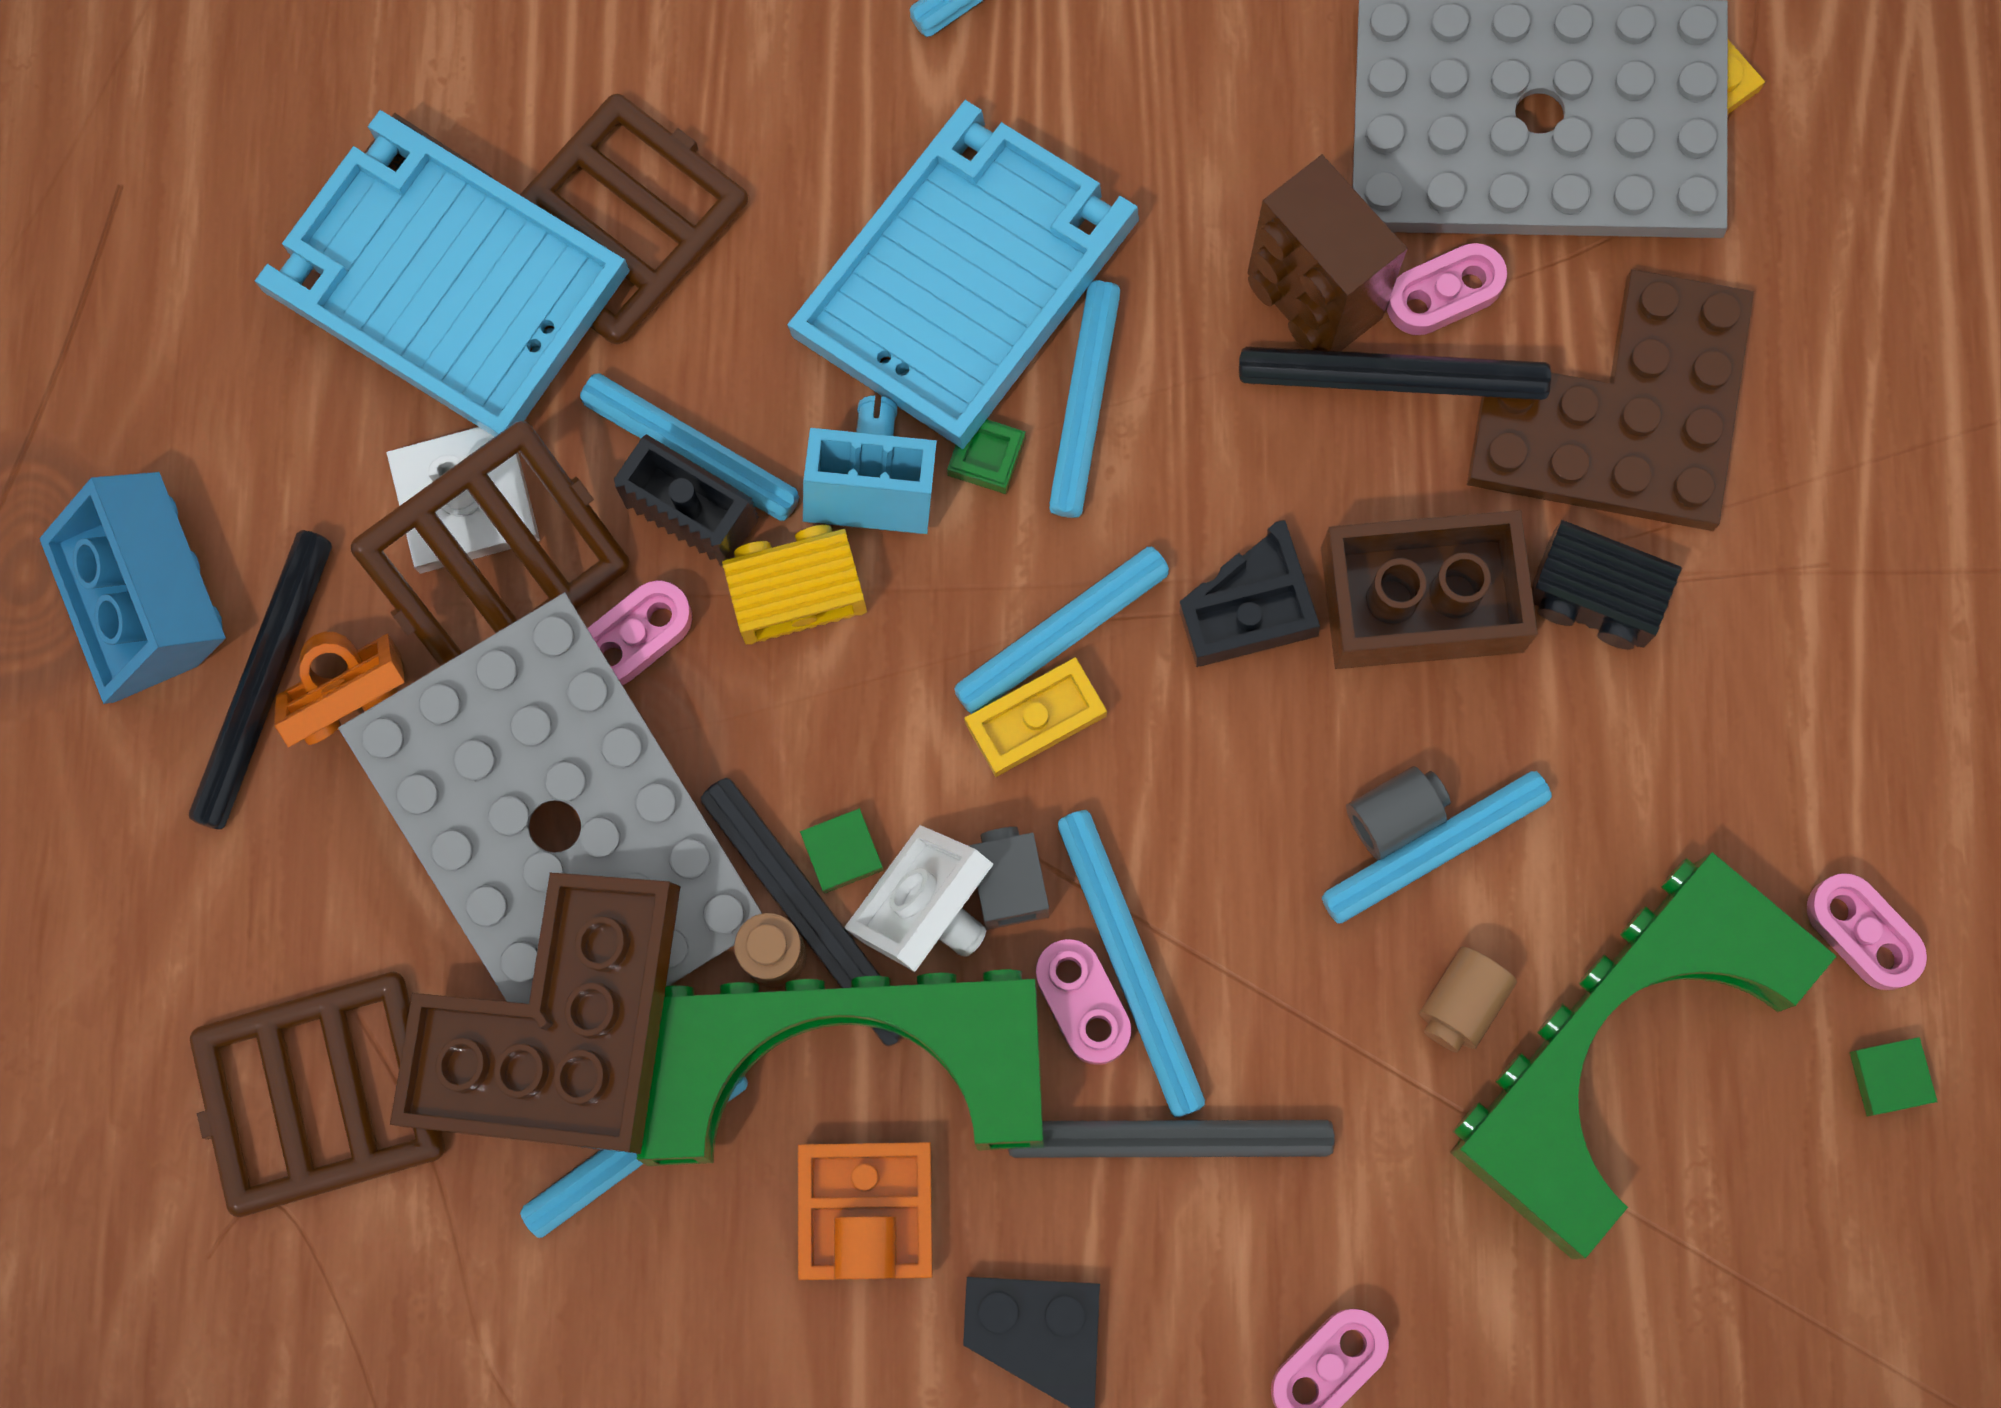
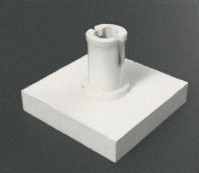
(424, 462)
(923, 900)

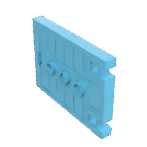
(963, 274)
(444, 276)

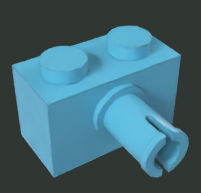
(869, 474)

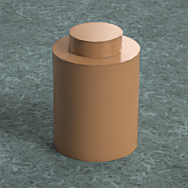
(770, 950)
(1466, 1000)

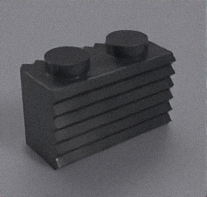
(685, 499)
(1603, 586)

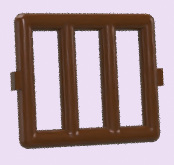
(691, 239)
(473, 476)
(267, 1025)

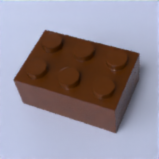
(1323, 258)
(1428, 589)

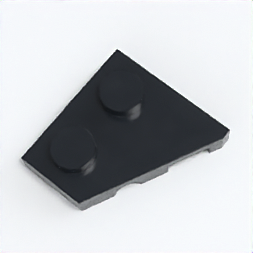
(1251, 603)
(1037, 1333)

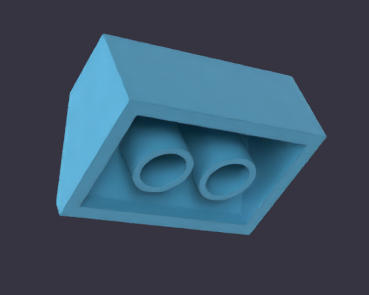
(131, 584)

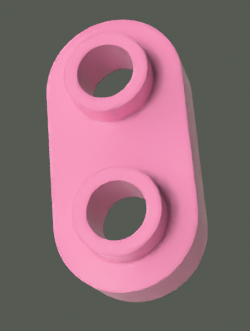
(1443, 290)
(630, 630)
(1868, 926)
(1082, 1001)
(1330, 1369)

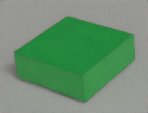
(988, 457)
(841, 851)
(1893, 1076)

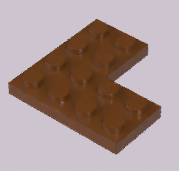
(1649, 438)
(573, 1058)

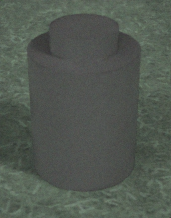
(1399, 811)

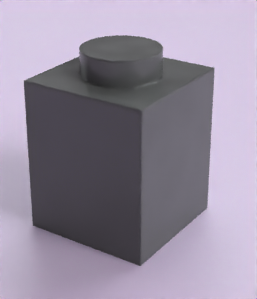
(1014, 885)

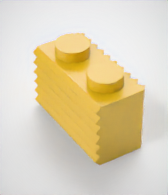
(793, 584)

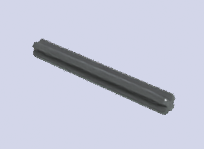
(1184, 1139)

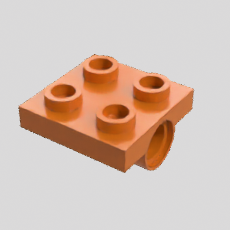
(317, 703)
(865, 1211)

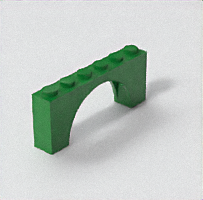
(974, 1029)
(1532, 1135)

